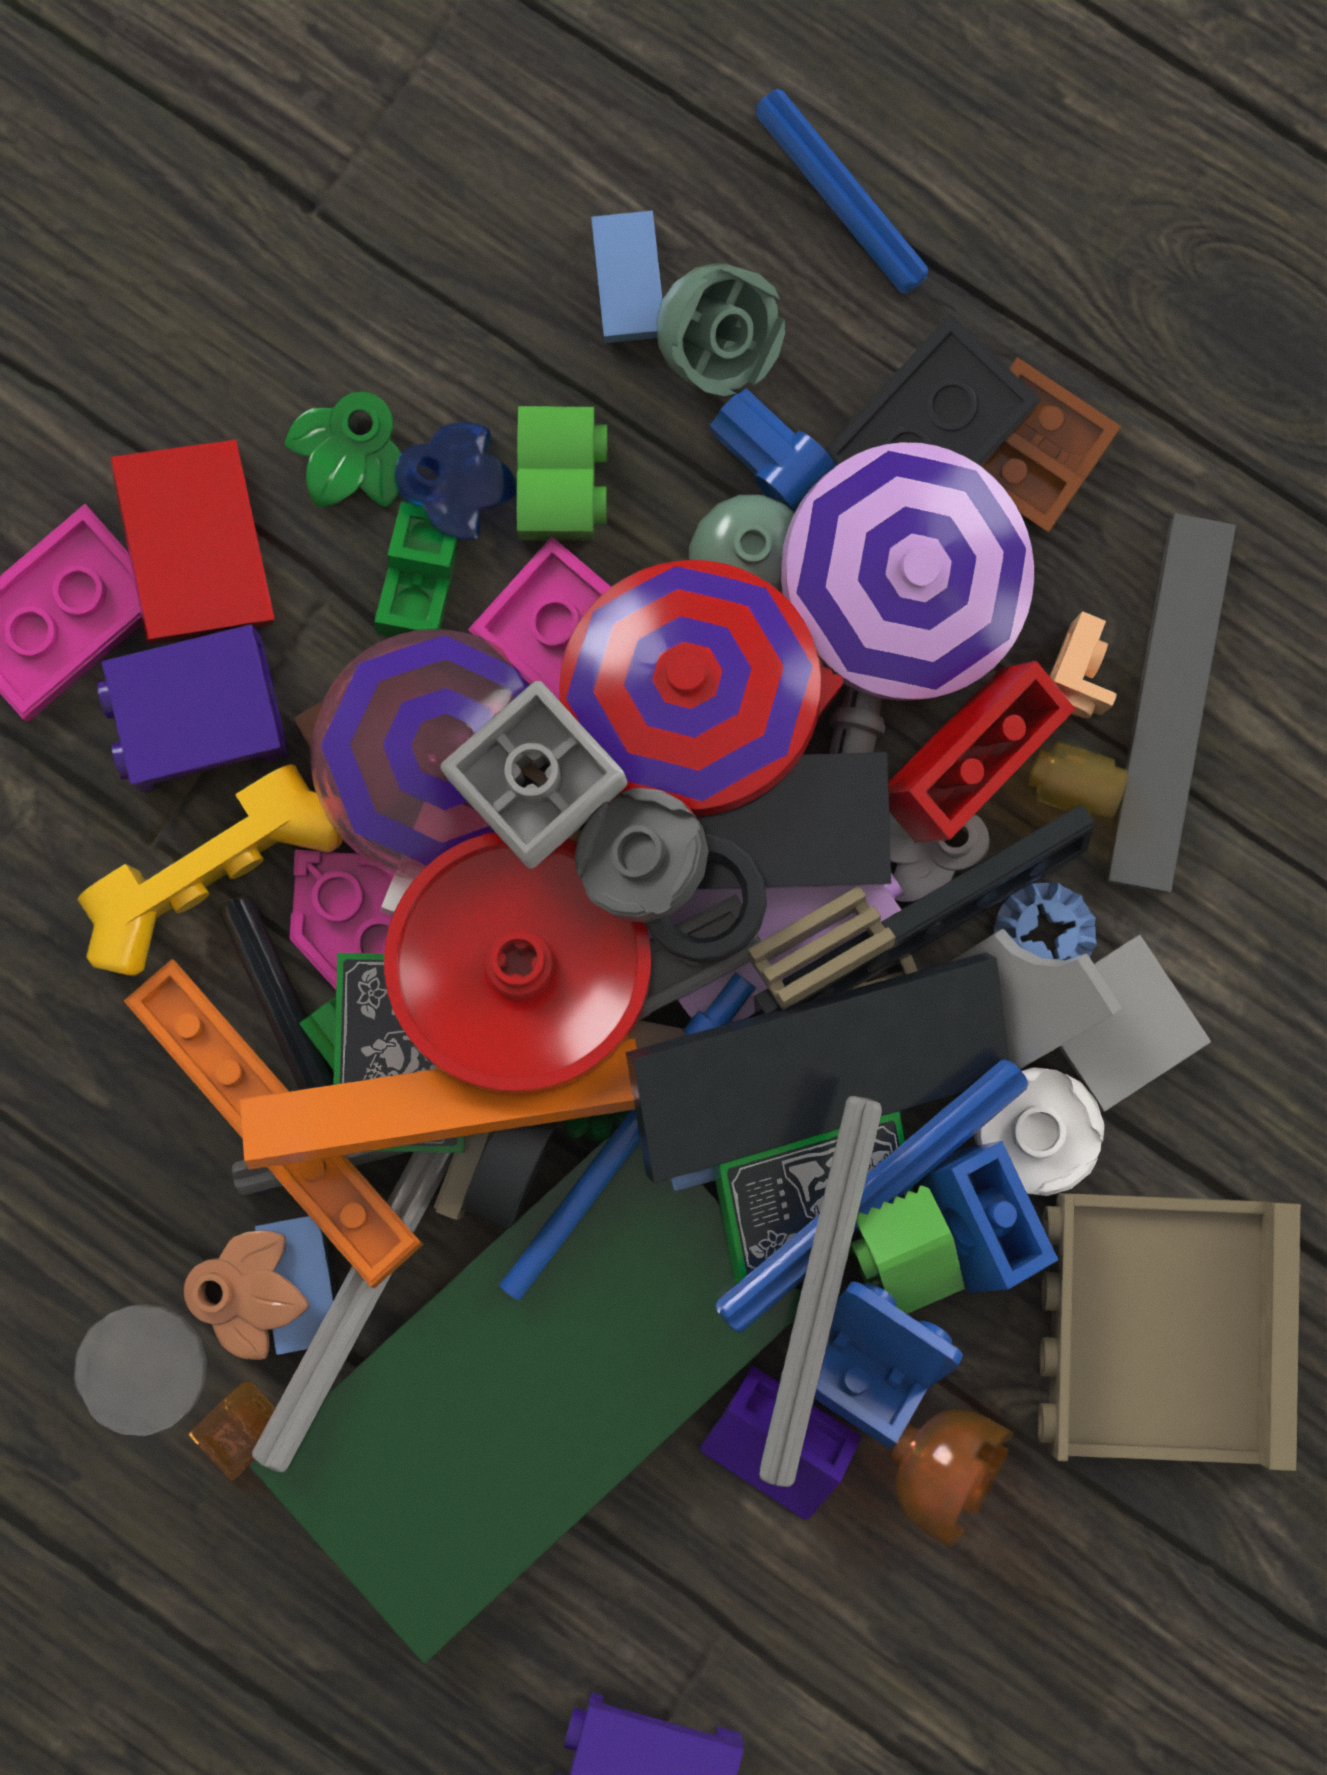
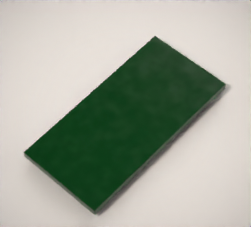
(514, 1417)

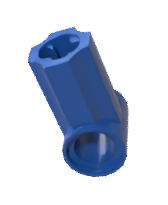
(782, 460)

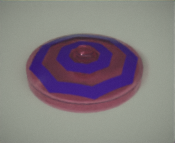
(388, 732)

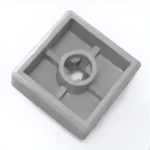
(538, 732)

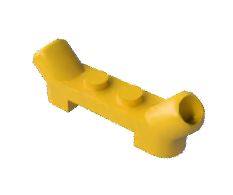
(127, 905)

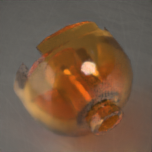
(948, 1469)

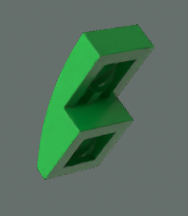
(417, 575)

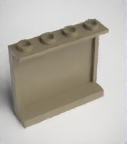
(1172, 1329)

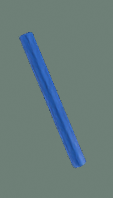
(883, 1183)

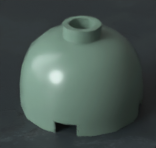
(720, 328)
(745, 534)

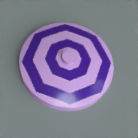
(909, 571)

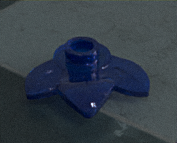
(464, 480)

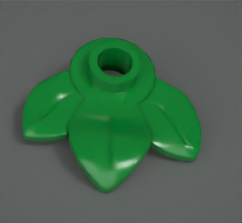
(342, 459)

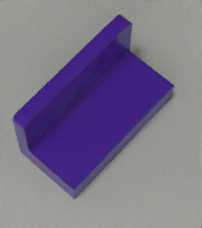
(741, 1437)

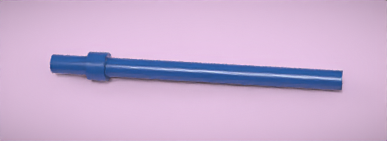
(609, 1158)

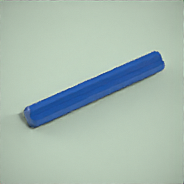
(841, 191)

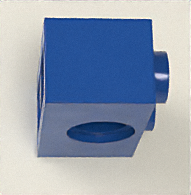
(989, 1218)

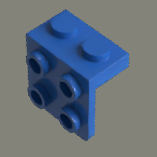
(880, 1362)

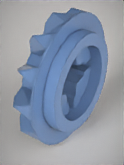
(1059, 904)

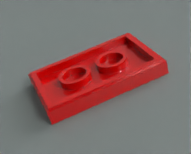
(191, 541)

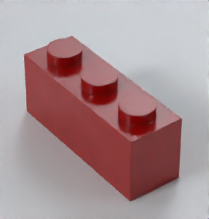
(976, 752)

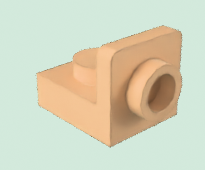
(1081, 656)

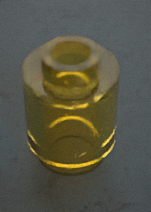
(1077, 777)

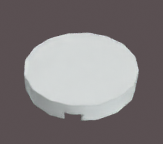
(1049, 1132)

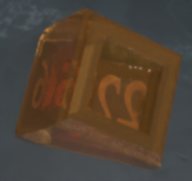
(234, 1429)

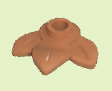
(252, 1293)

